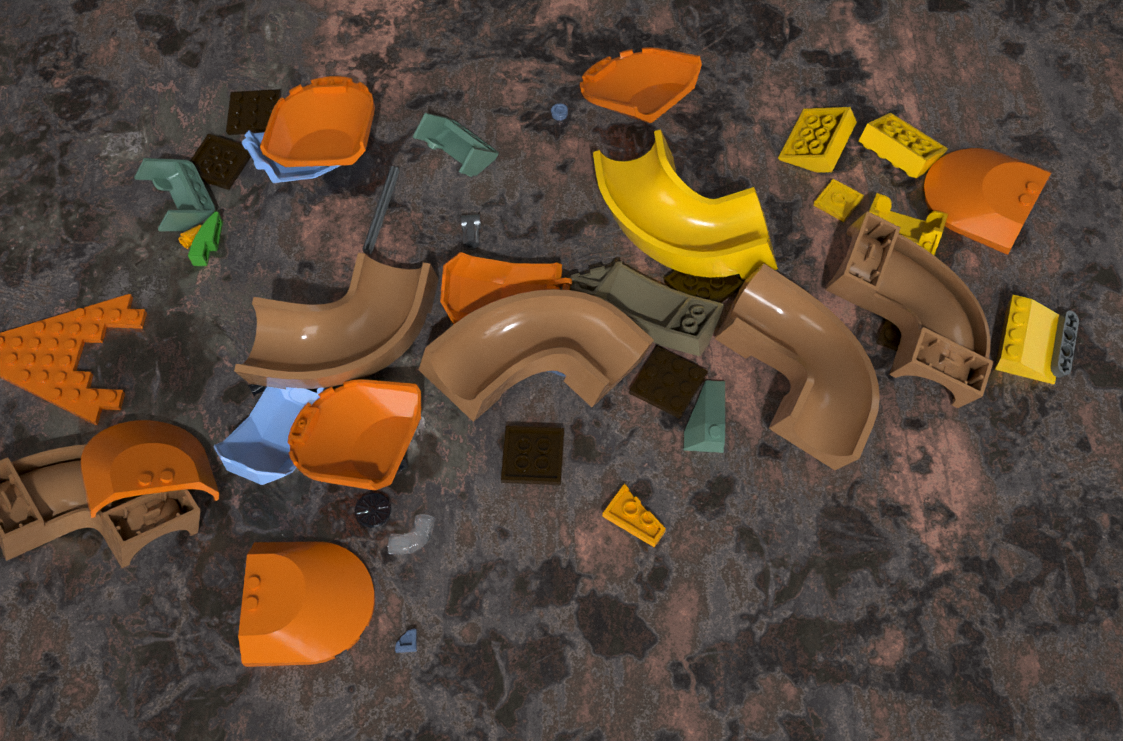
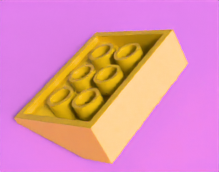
(819, 138)
(902, 144)
(1027, 340)

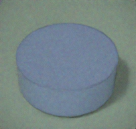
(559, 111)

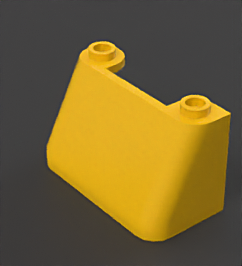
(924, 233)

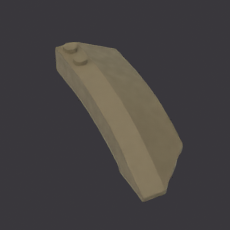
(663, 313)

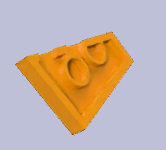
(631, 516)

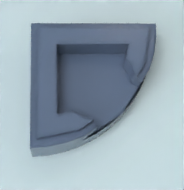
(407, 642)

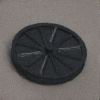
(372, 510)

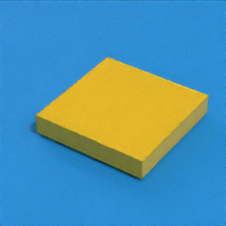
(838, 200)

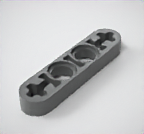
(1061, 364)

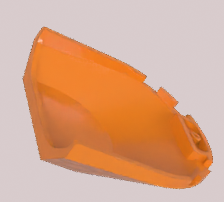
(641, 82)
(320, 124)
(984, 194)
(356, 433)
(143, 460)
(302, 603)

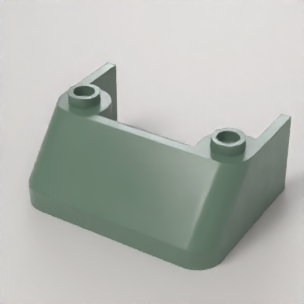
(457, 142)
(185, 187)

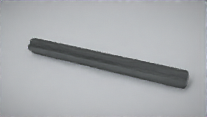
(380, 210)

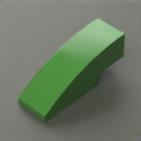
(206, 240)

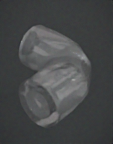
(414, 540)

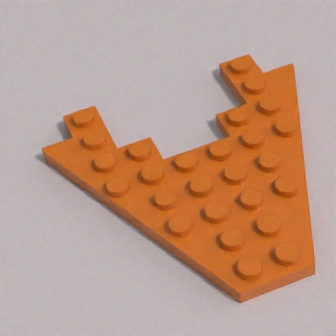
(47, 355)

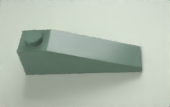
(707, 422)

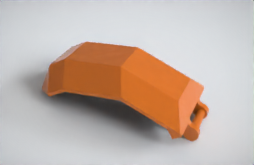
(477, 281)

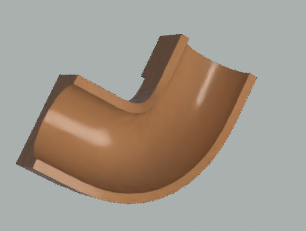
(935, 311)
(534, 335)
(343, 338)
(829, 372)
(47, 499)

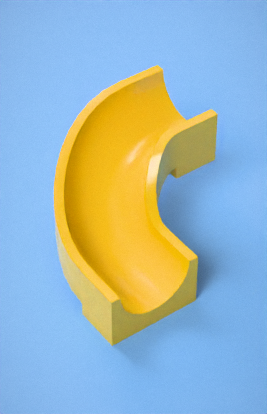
(678, 224)

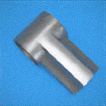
(470, 227)

